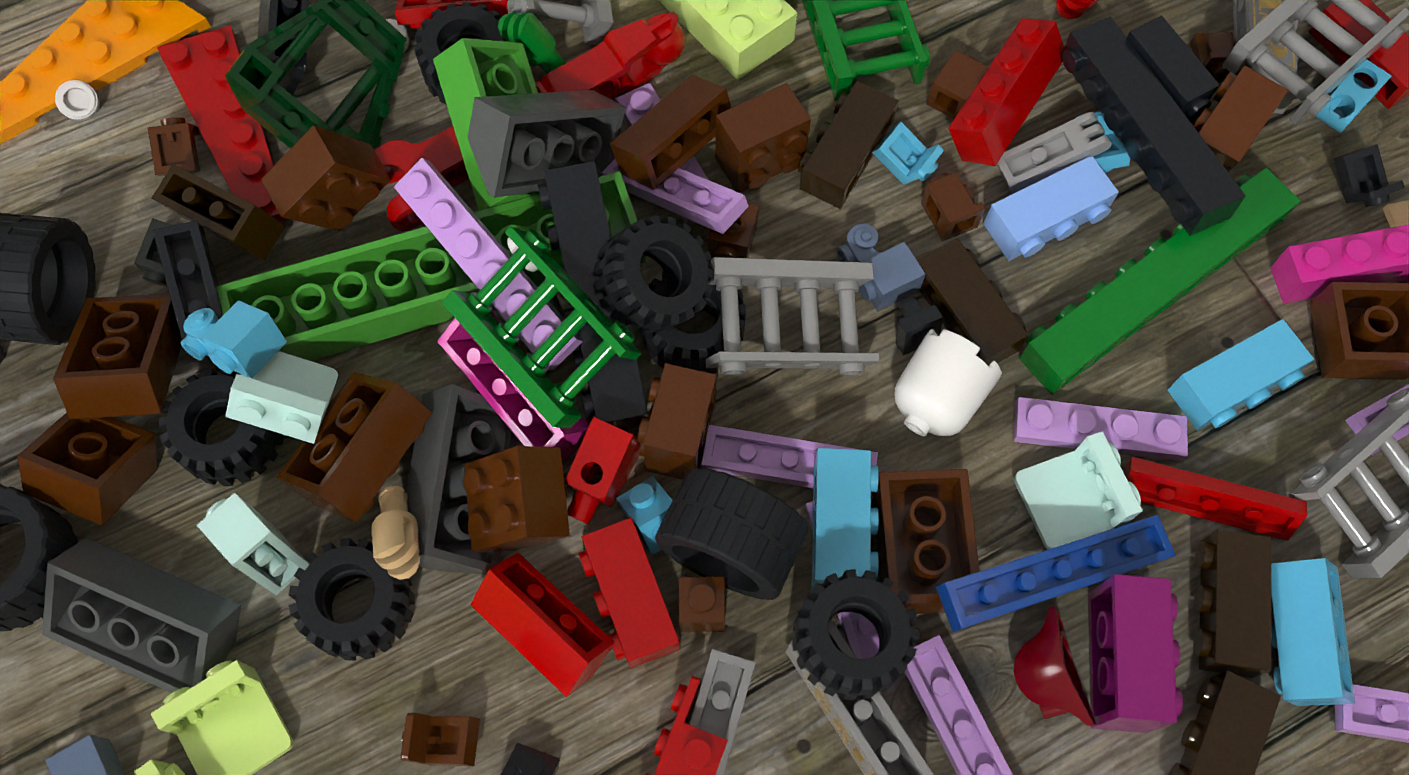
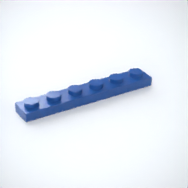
(1053, 572)

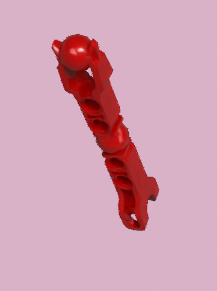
(617, 65)

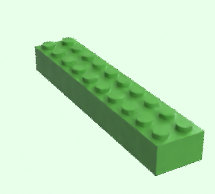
(391, 282)

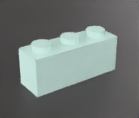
(252, 543)

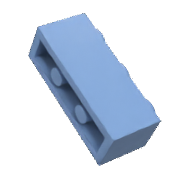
(1050, 209)

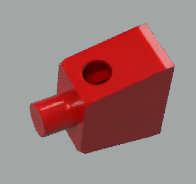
(604, 451)

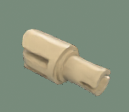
(395, 534)

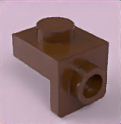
(440, 740)

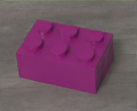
(1133, 654)

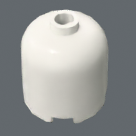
(944, 384)

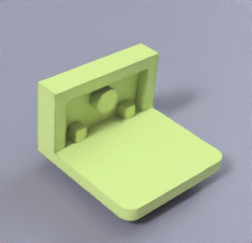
(226, 722)

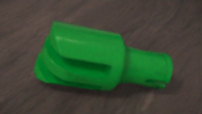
(536, 39)

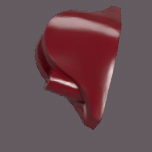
(1048, 673)

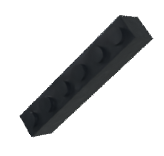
(1151, 126)
(579, 234)

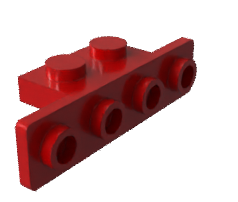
(685, 747)

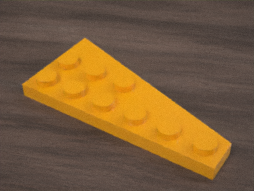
(92, 46)

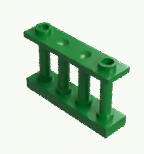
(833, 41)
(501, 339)

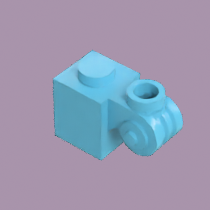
(237, 341)

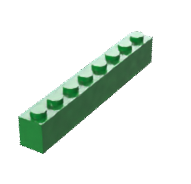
(1152, 285)

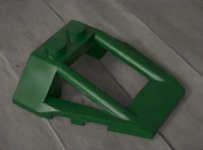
(257, 78)

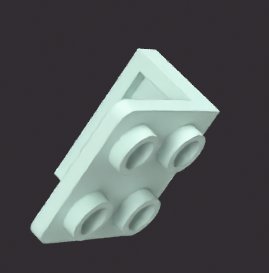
(284, 396)
(1078, 493)

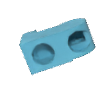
(1352, 96)

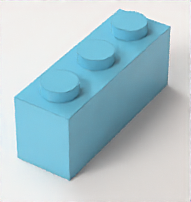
(1241, 376)
(843, 513)
(1310, 634)

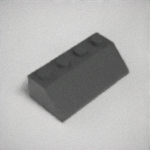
(537, 132)
(456, 433)
(136, 616)

